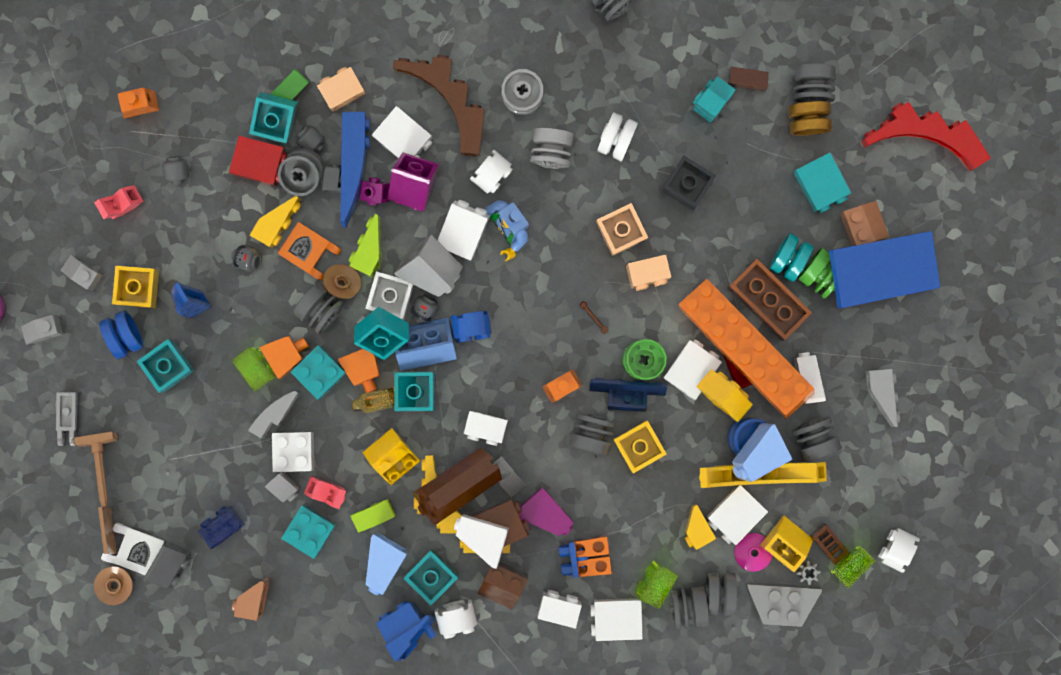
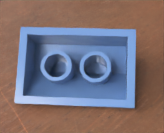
(427, 345)

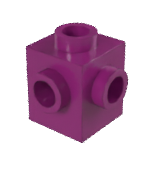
(374, 191)

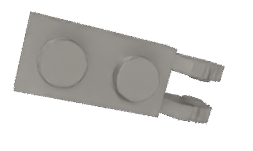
(66, 416)

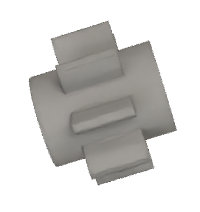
(812, 569)

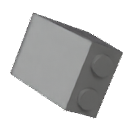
(430, 267)

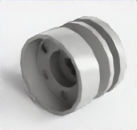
(552, 145)

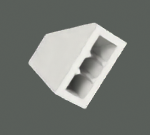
(809, 369)
(482, 537)

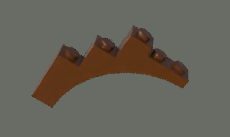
(438, 75)

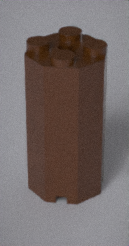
(457, 486)

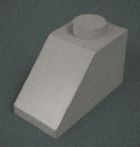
(81, 273)
(42, 329)
(283, 487)

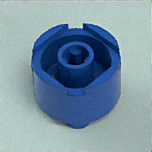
(471, 325)

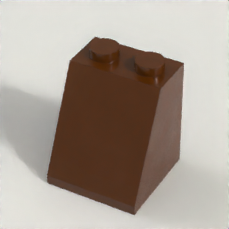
(507, 515)
(503, 585)

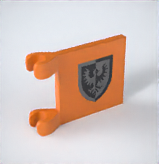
(306, 248)

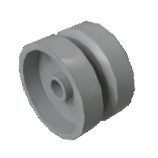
(522, 80)

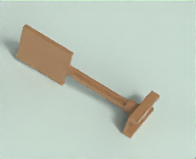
(105, 514)

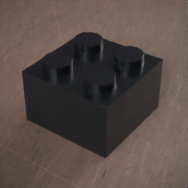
(688, 183)

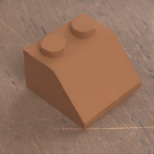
(864, 224)
(252, 602)

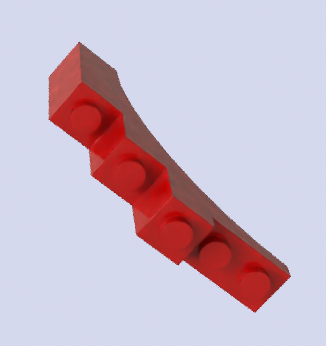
(959, 140)

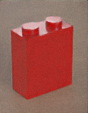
(257, 160)

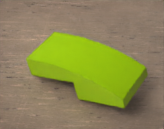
(373, 515)

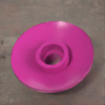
(743, 553)

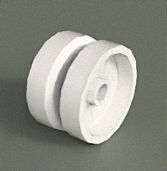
(616, 136)

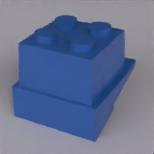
(404, 628)

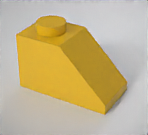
(697, 529)

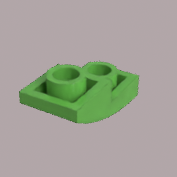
(291, 85)

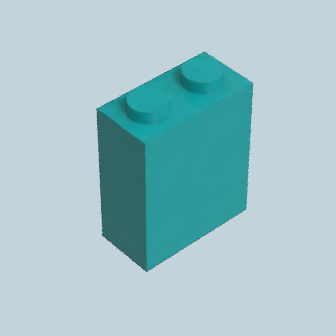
(822, 183)

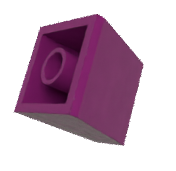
(412, 181)
(546, 513)

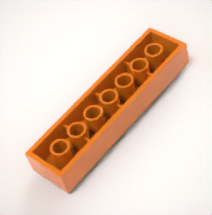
(746, 349)

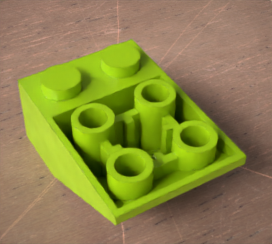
(369, 253)

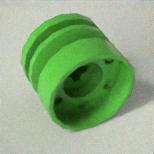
(820, 271)
(655, 359)

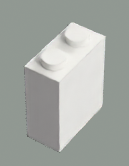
(402, 134)
(463, 229)
(691, 367)
(736, 515)
(617, 619)

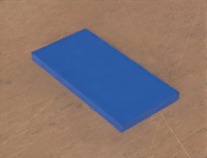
(884, 269)

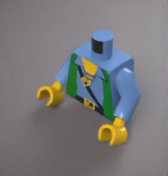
(511, 225)

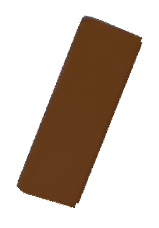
(748, 78)

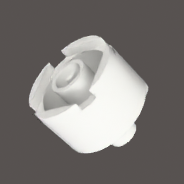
(491, 172)
(899, 549)
(456, 618)

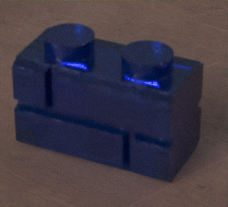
(221, 527)

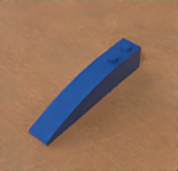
(352, 160)
(189, 300)

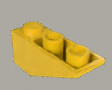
(271, 225)

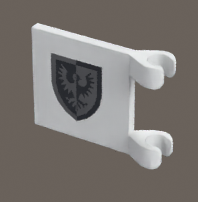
(136, 550)

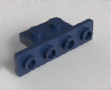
(627, 394)

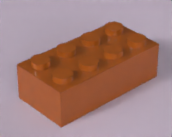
(769, 300)

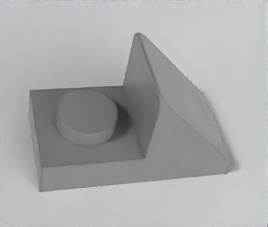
(510, 480)

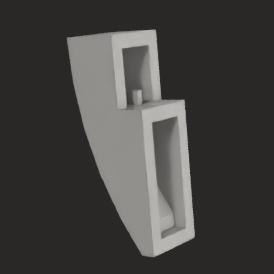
(273, 414)

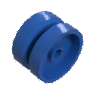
(121, 334)
(741, 432)

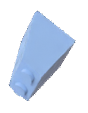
(761, 454)
(383, 562)

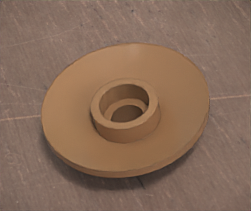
(345, 275)
(104, 589)

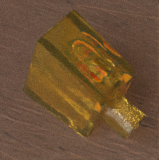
(381, 399)

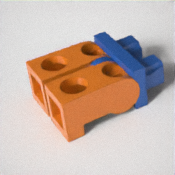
(581, 560)

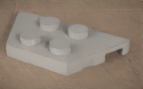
(783, 603)

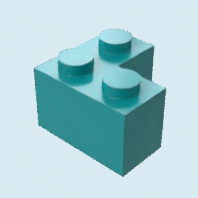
(711, 102)

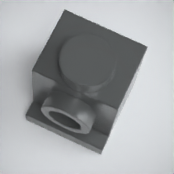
(332, 179)

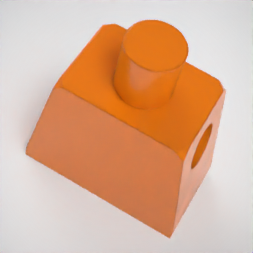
(136, 102)
(284, 354)
(361, 369)
(562, 386)

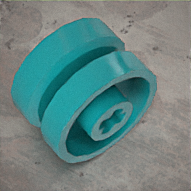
(792, 257)

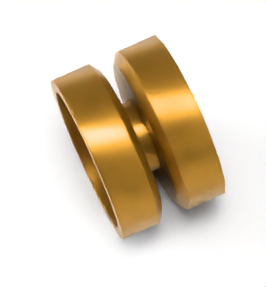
(810, 118)

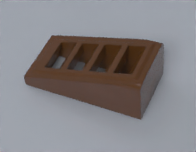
(819, 532)

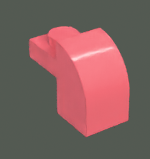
(119, 203)
(325, 492)

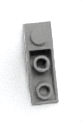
(881, 388)

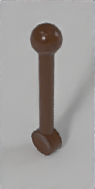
(604, 329)

